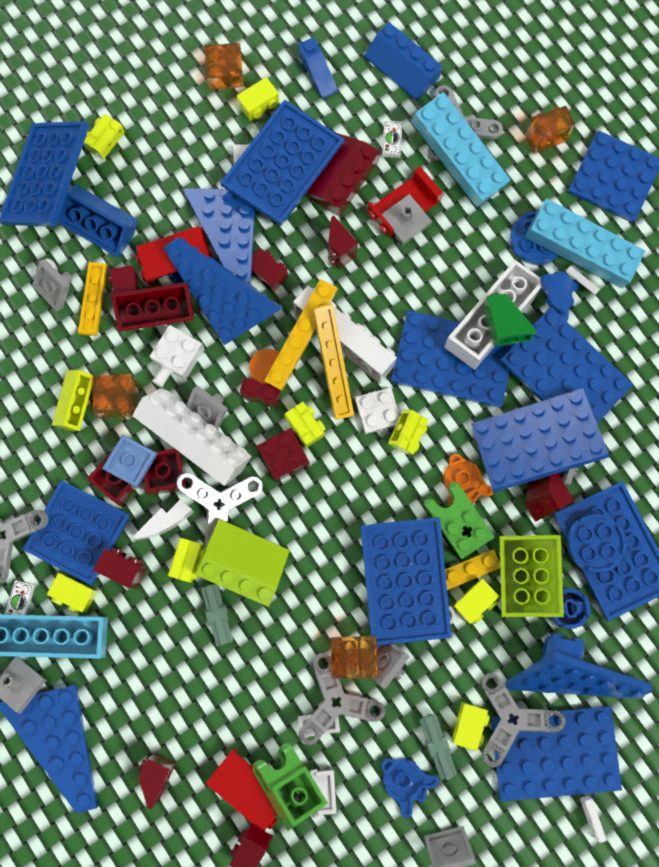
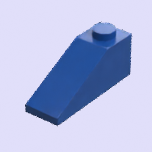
(316, 67)

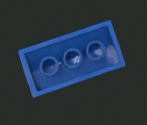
(403, 61)
(97, 220)

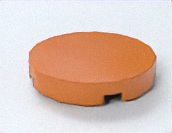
(262, 363)

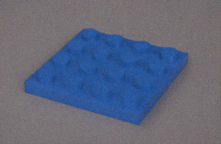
(615, 176)
(76, 532)

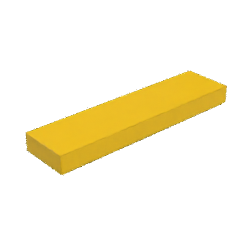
(93, 299)

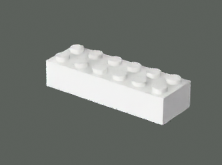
(472, 337)
(355, 342)
(192, 436)

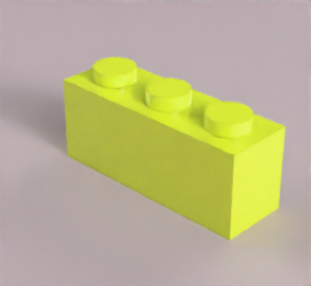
(73, 400)

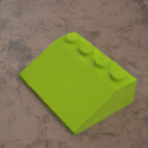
(242, 562)
(531, 576)

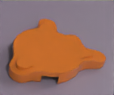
(467, 476)

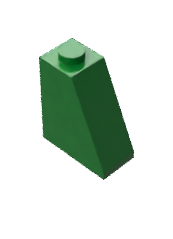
(506, 321)

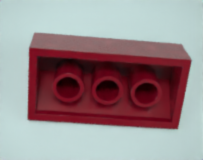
(153, 306)

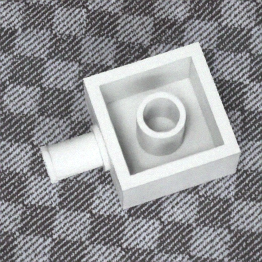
(175, 355)

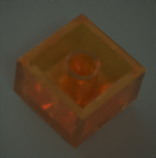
(224, 66)
(549, 129)
(114, 396)
(354, 657)

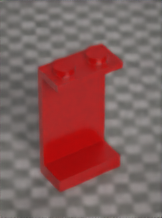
(420, 188)
(156, 261)
(242, 790)

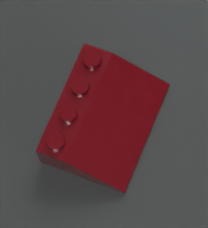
(344, 175)

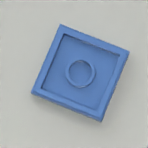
(129, 461)

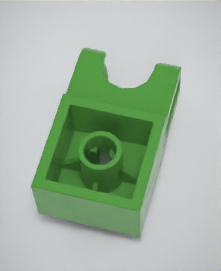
(455, 517)
(287, 783)

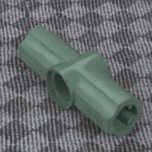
(217, 614)
(438, 746)

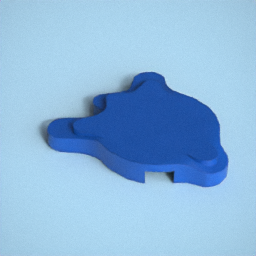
(559, 291)
(406, 782)

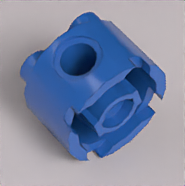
(576, 610)
(557, 643)

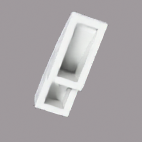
(164, 521)

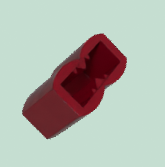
(256, 392)

